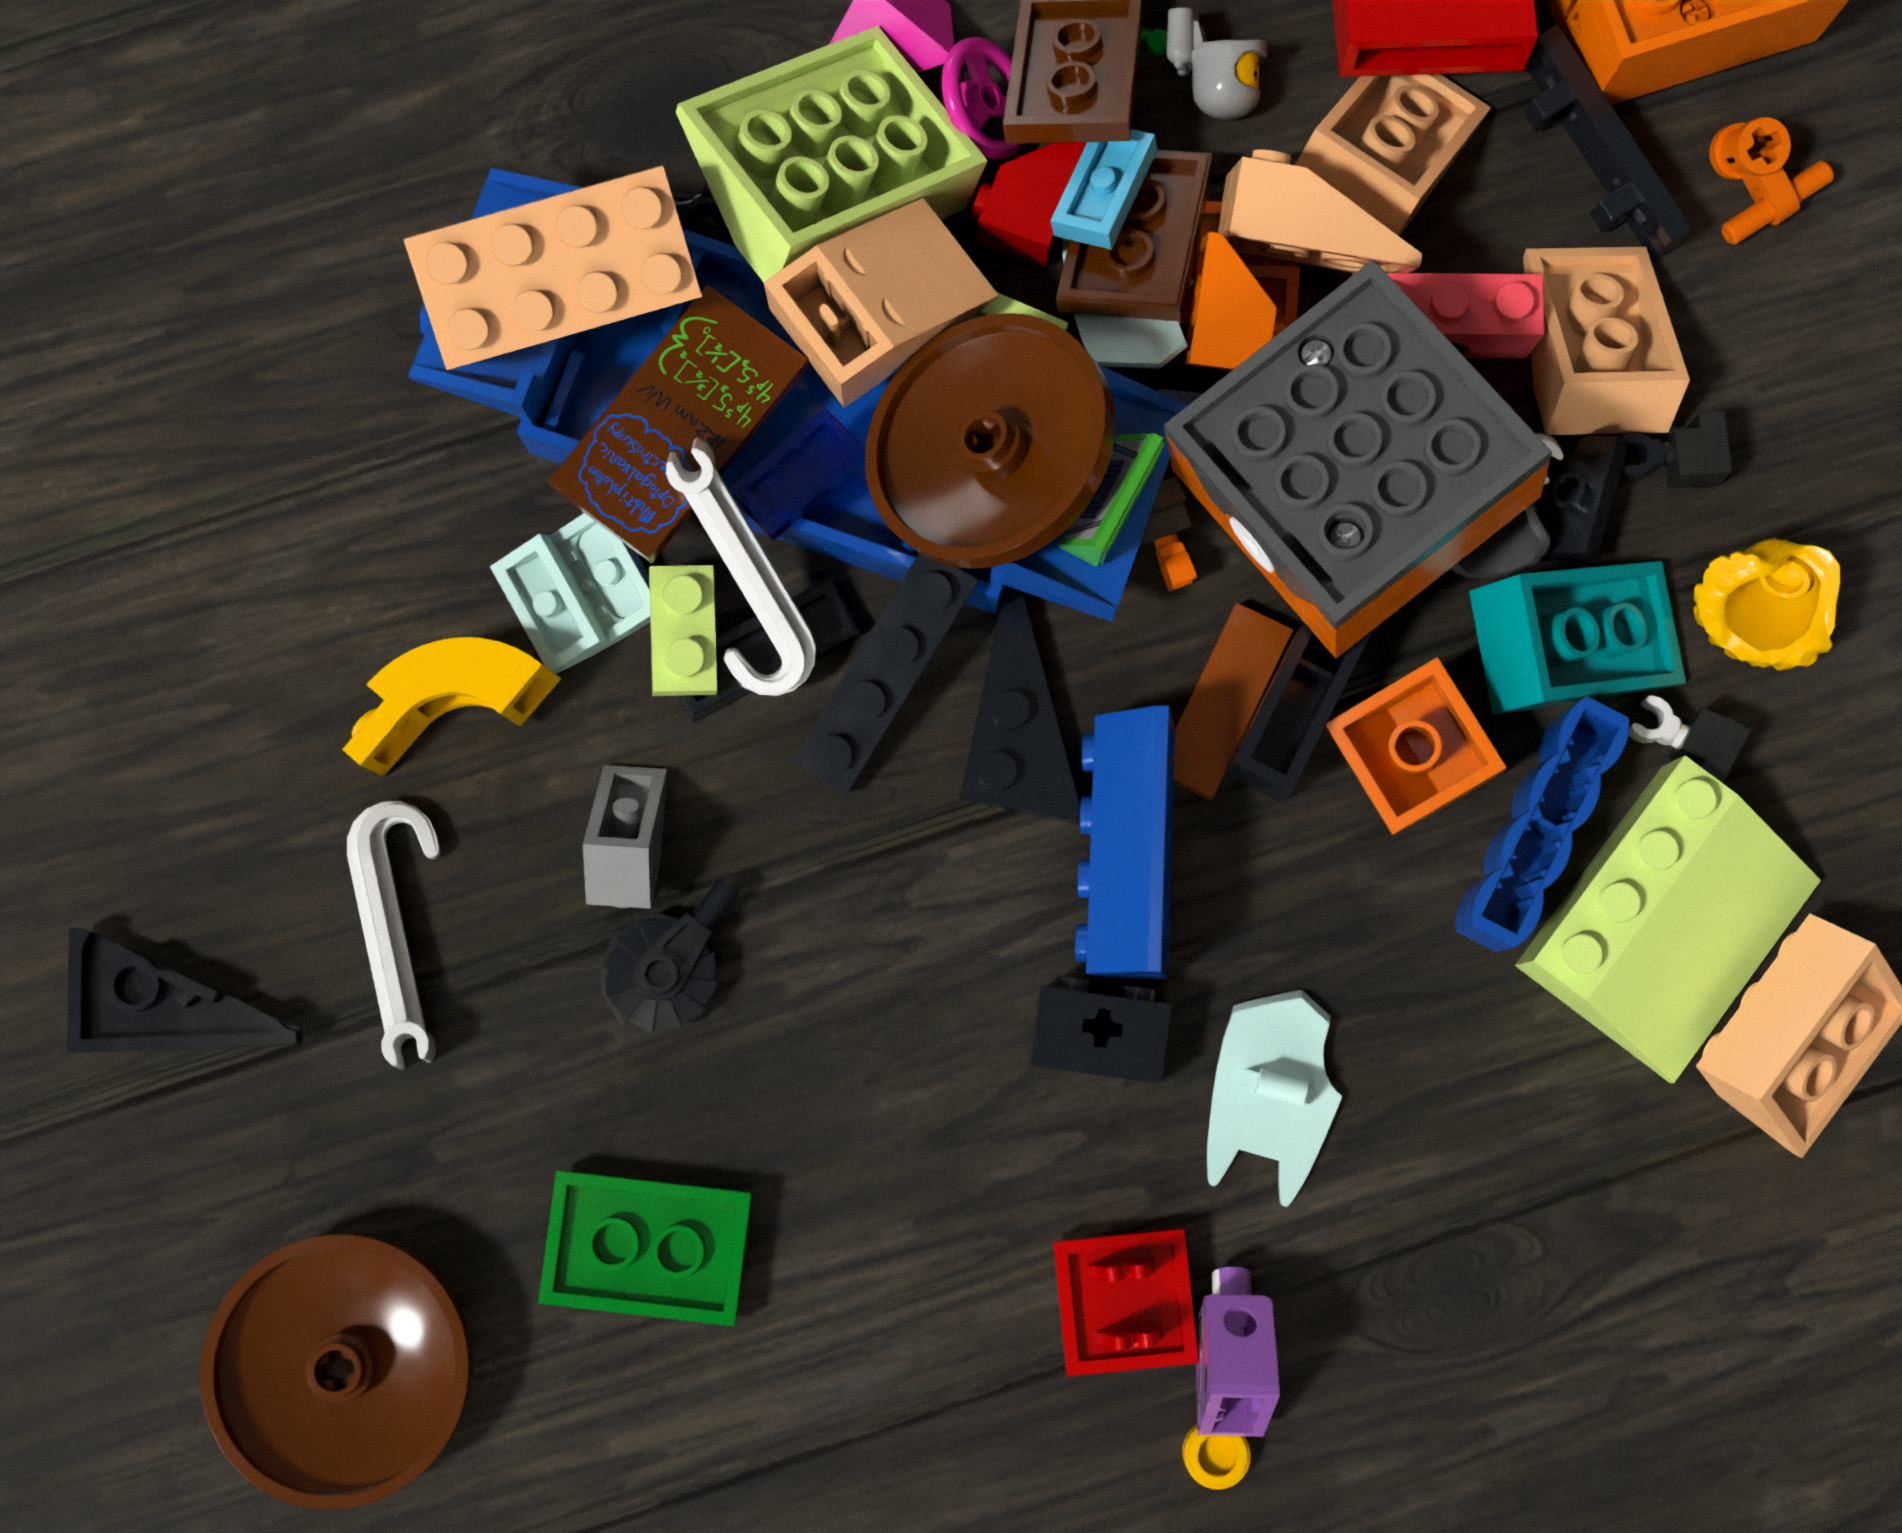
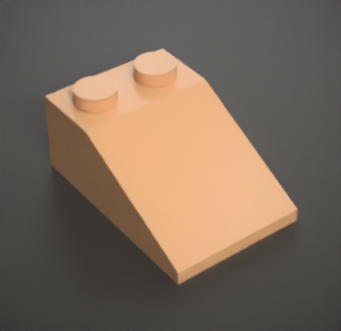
(1393, 142)
(1301, 219)
(1606, 343)

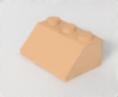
(1805, 1033)

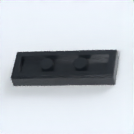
(830, 628)

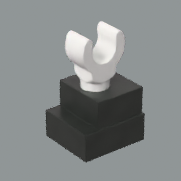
(1705, 739)

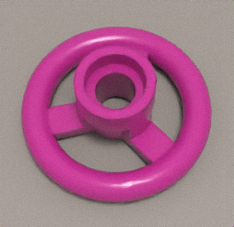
(977, 98)

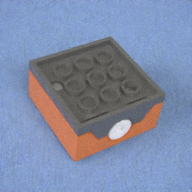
(1356, 458)

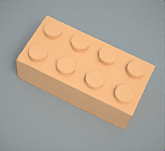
(553, 267)

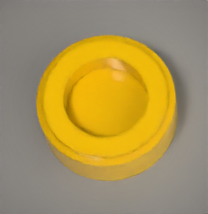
(1216, 1460)

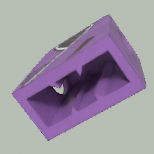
(1236, 1358)

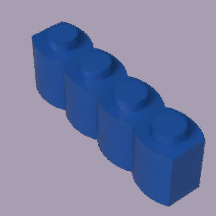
(1545, 810)

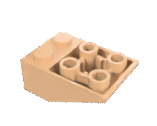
(876, 297)

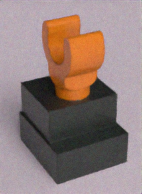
(1165, 524)

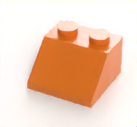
(1227, 309)
(1416, 747)

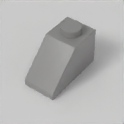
(625, 837)

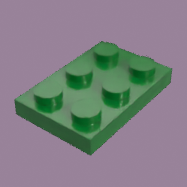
(645, 1248)

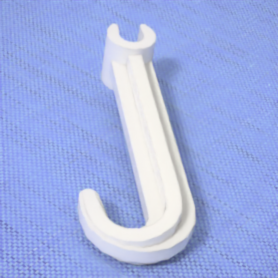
(753, 574)
(384, 925)

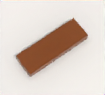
(1226, 698)

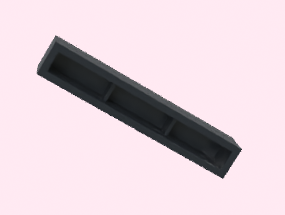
(1292, 714)

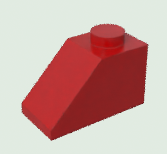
(1022, 200)

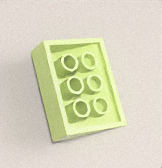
(826, 148)
(1670, 918)

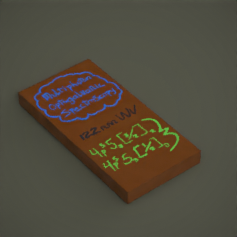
(705, 380)

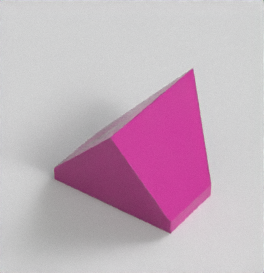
(915, 27)

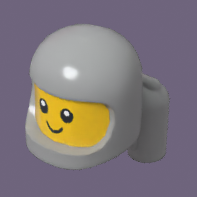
(1222, 70)

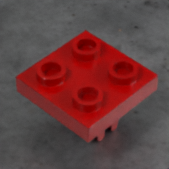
(1125, 1302)

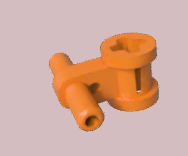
(1763, 174)

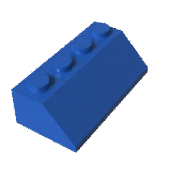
(1129, 845)

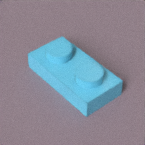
(1103, 189)

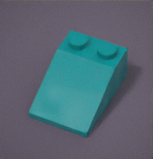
(1576, 635)

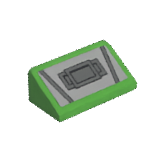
(1102, 520)

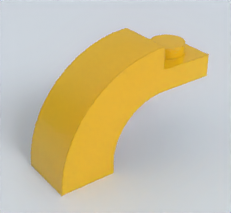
(441, 679)

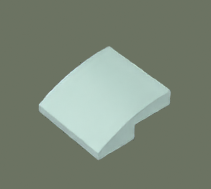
(575, 591)

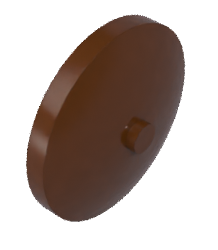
(990, 441)
(336, 1371)

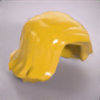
(1771, 603)

